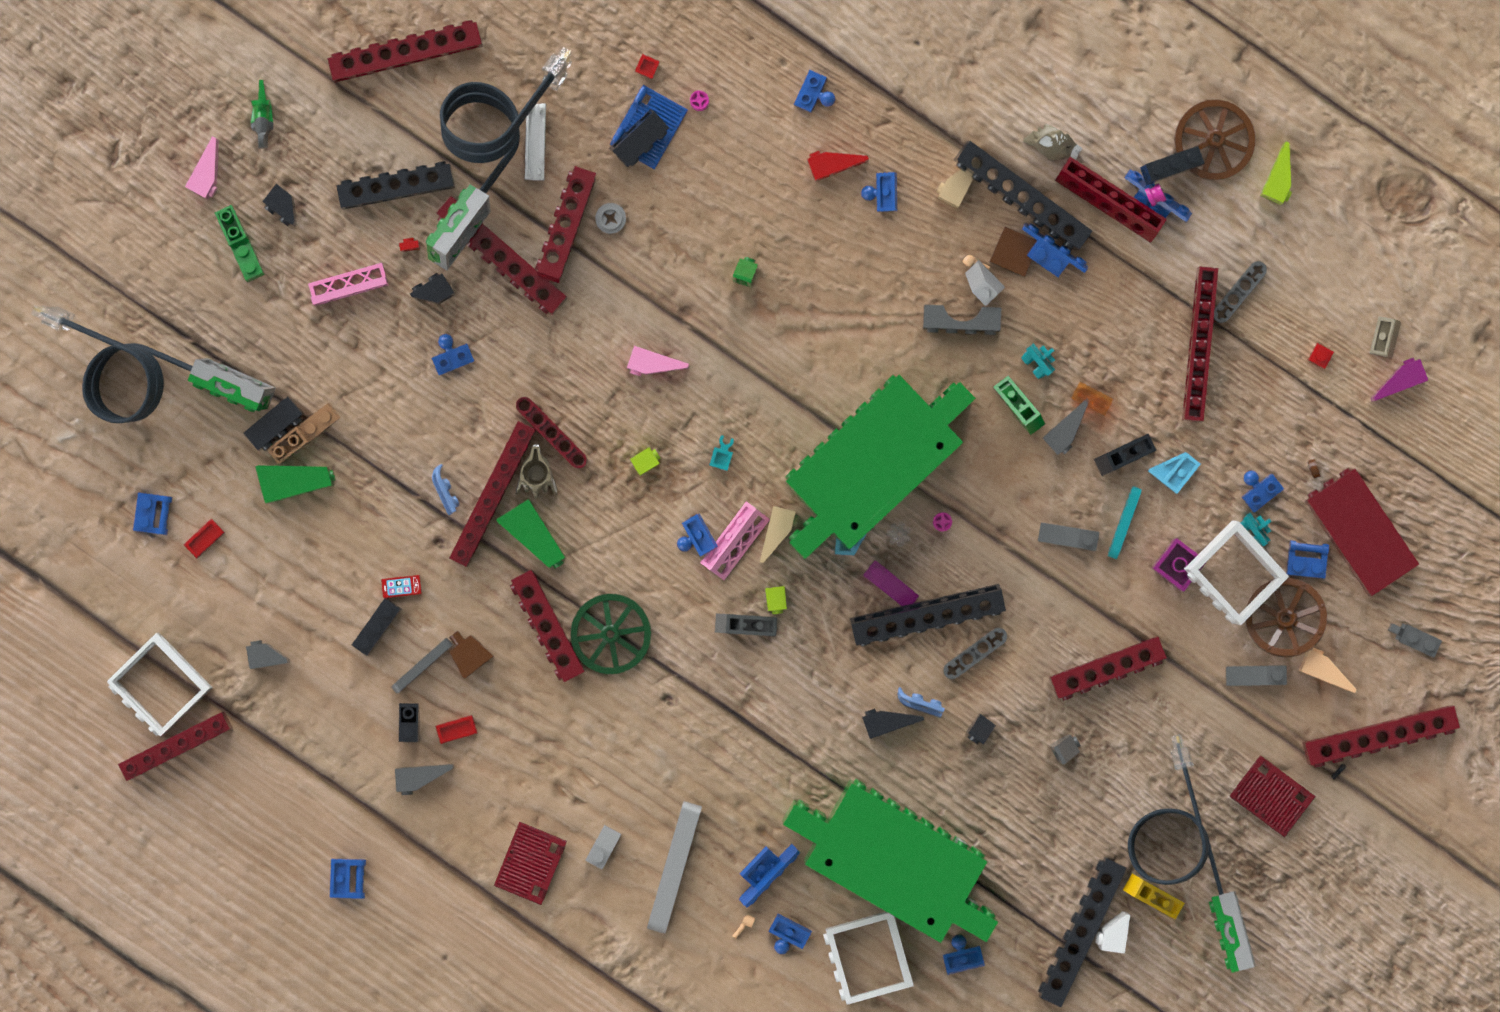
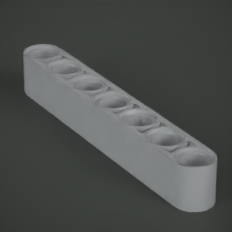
(674, 867)

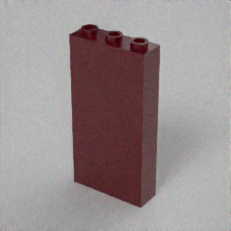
(1361, 531)

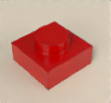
(647, 66)
(409, 244)
(1320, 356)

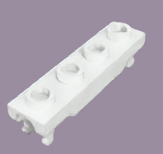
(535, 143)

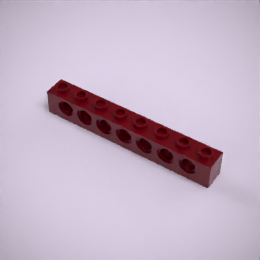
(340, 73)
(556, 297)
(1200, 344)
(492, 494)
(1446, 714)

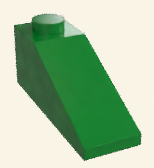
(745, 272)
(1019, 405)

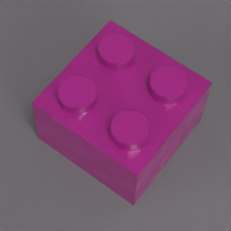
(1173, 562)

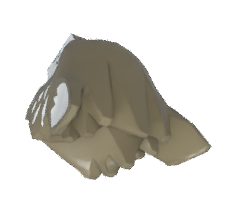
(1050, 143)
(536, 474)

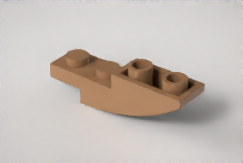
(304, 433)

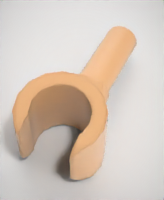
(969, 260)
(747, 921)

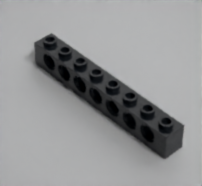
(1079, 230)
(933, 606)
(1058, 995)

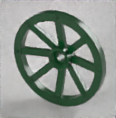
(575, 639)

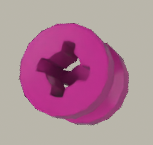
(699, 97)
(1155, 194)
(942, 519)

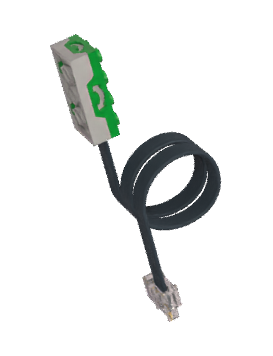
(474, 203)
(203, 374)
(1225, 905)

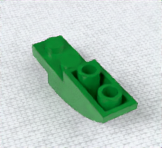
(239, 243)

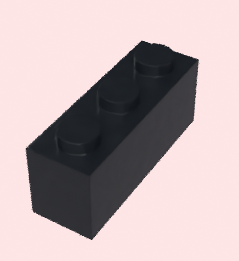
(639, 138)
(1172, 165)
(274, 424)
(376, 627)

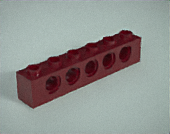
(577, 177)
(1110, 199)
(1152, 646)
(574, 667)
(175, 746)

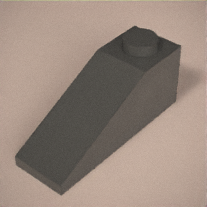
(1065, 431)
(1068, 536)
(745, 624)
(1256, 675)
(1065, 748)
(412, 778)

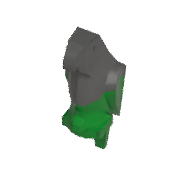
(262, 117)

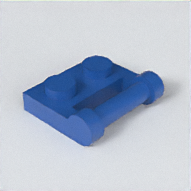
(146, 513)
(1304, 565)
(341, 875)

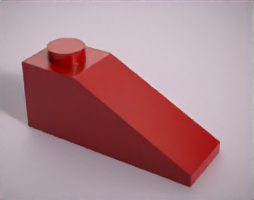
(829, 163)

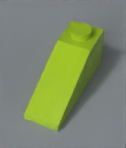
(1279, 179)

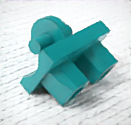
(1045, 367)
(1260, 536)

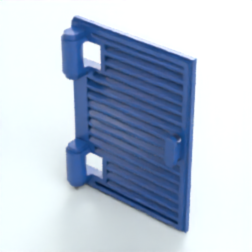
(666, 109)

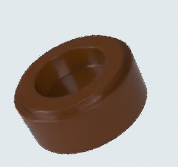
(1313, 468)

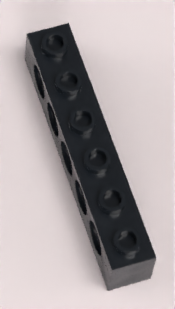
(444, 182)

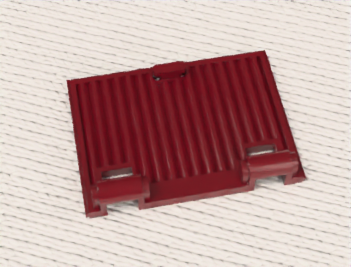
(1272, 796)
(530, 863)

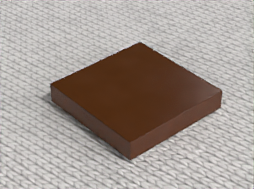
(1012, 252)

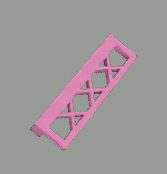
(351, 290)
(732, 538)

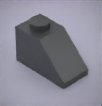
(264, 655)

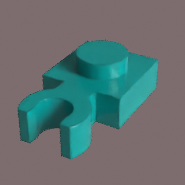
(721, 456)

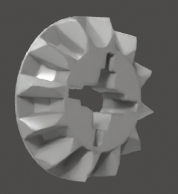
(601, 220)

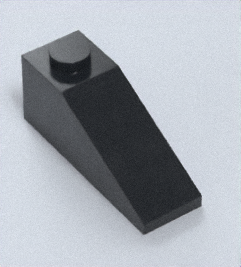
(1125, 454)
(883, 722)

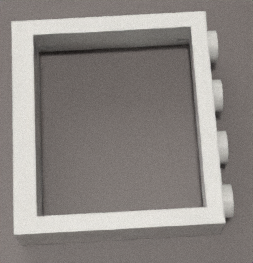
(1261, 555)
(129, 701)
(839, 974)

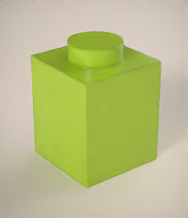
(645, 461)
(776, 599)

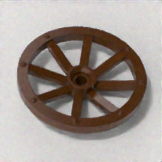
(1225, 105)
(1288, 613)

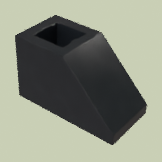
(282, 203)
(434, 291)
(409, 722)
(980, 729)

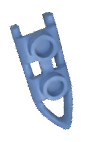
(442, 487)
(916, 701)

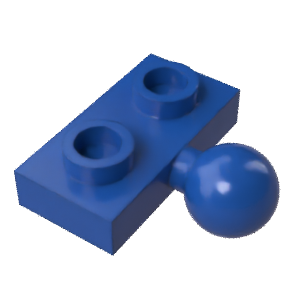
(812, 91)
(885, 192)
(452, 357)
(1262, 491)
(698, 536)
(789, 932)
(964, 958)

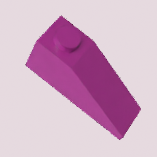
(1404, 377)
(890, 584)

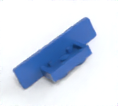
(1161, 208)
(1050, 254)
(764, 871)

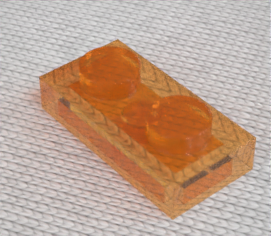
(1098, 401)

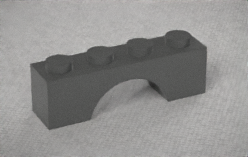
(937, 318)

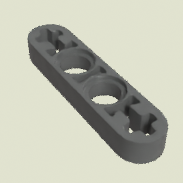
(1239, 292)
(977, 656)
(422, 665)

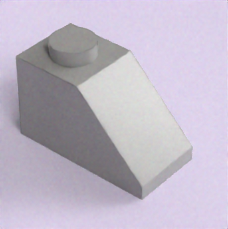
(983, 283)
(603, 847)

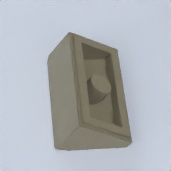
(1385, 337)

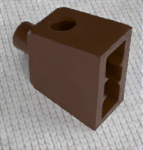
(468, 654)

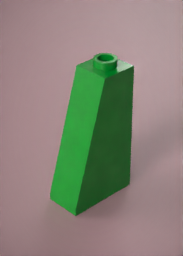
(290, 481)
(530, 530)

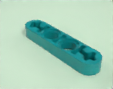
(1124, 522)

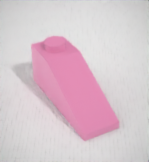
(204, 176)
(648, 362)

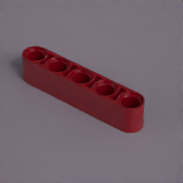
(544, 426)

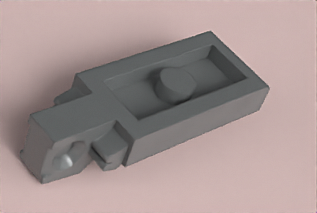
(1416, 639)

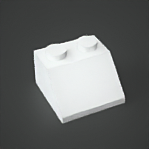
(1114, 934)

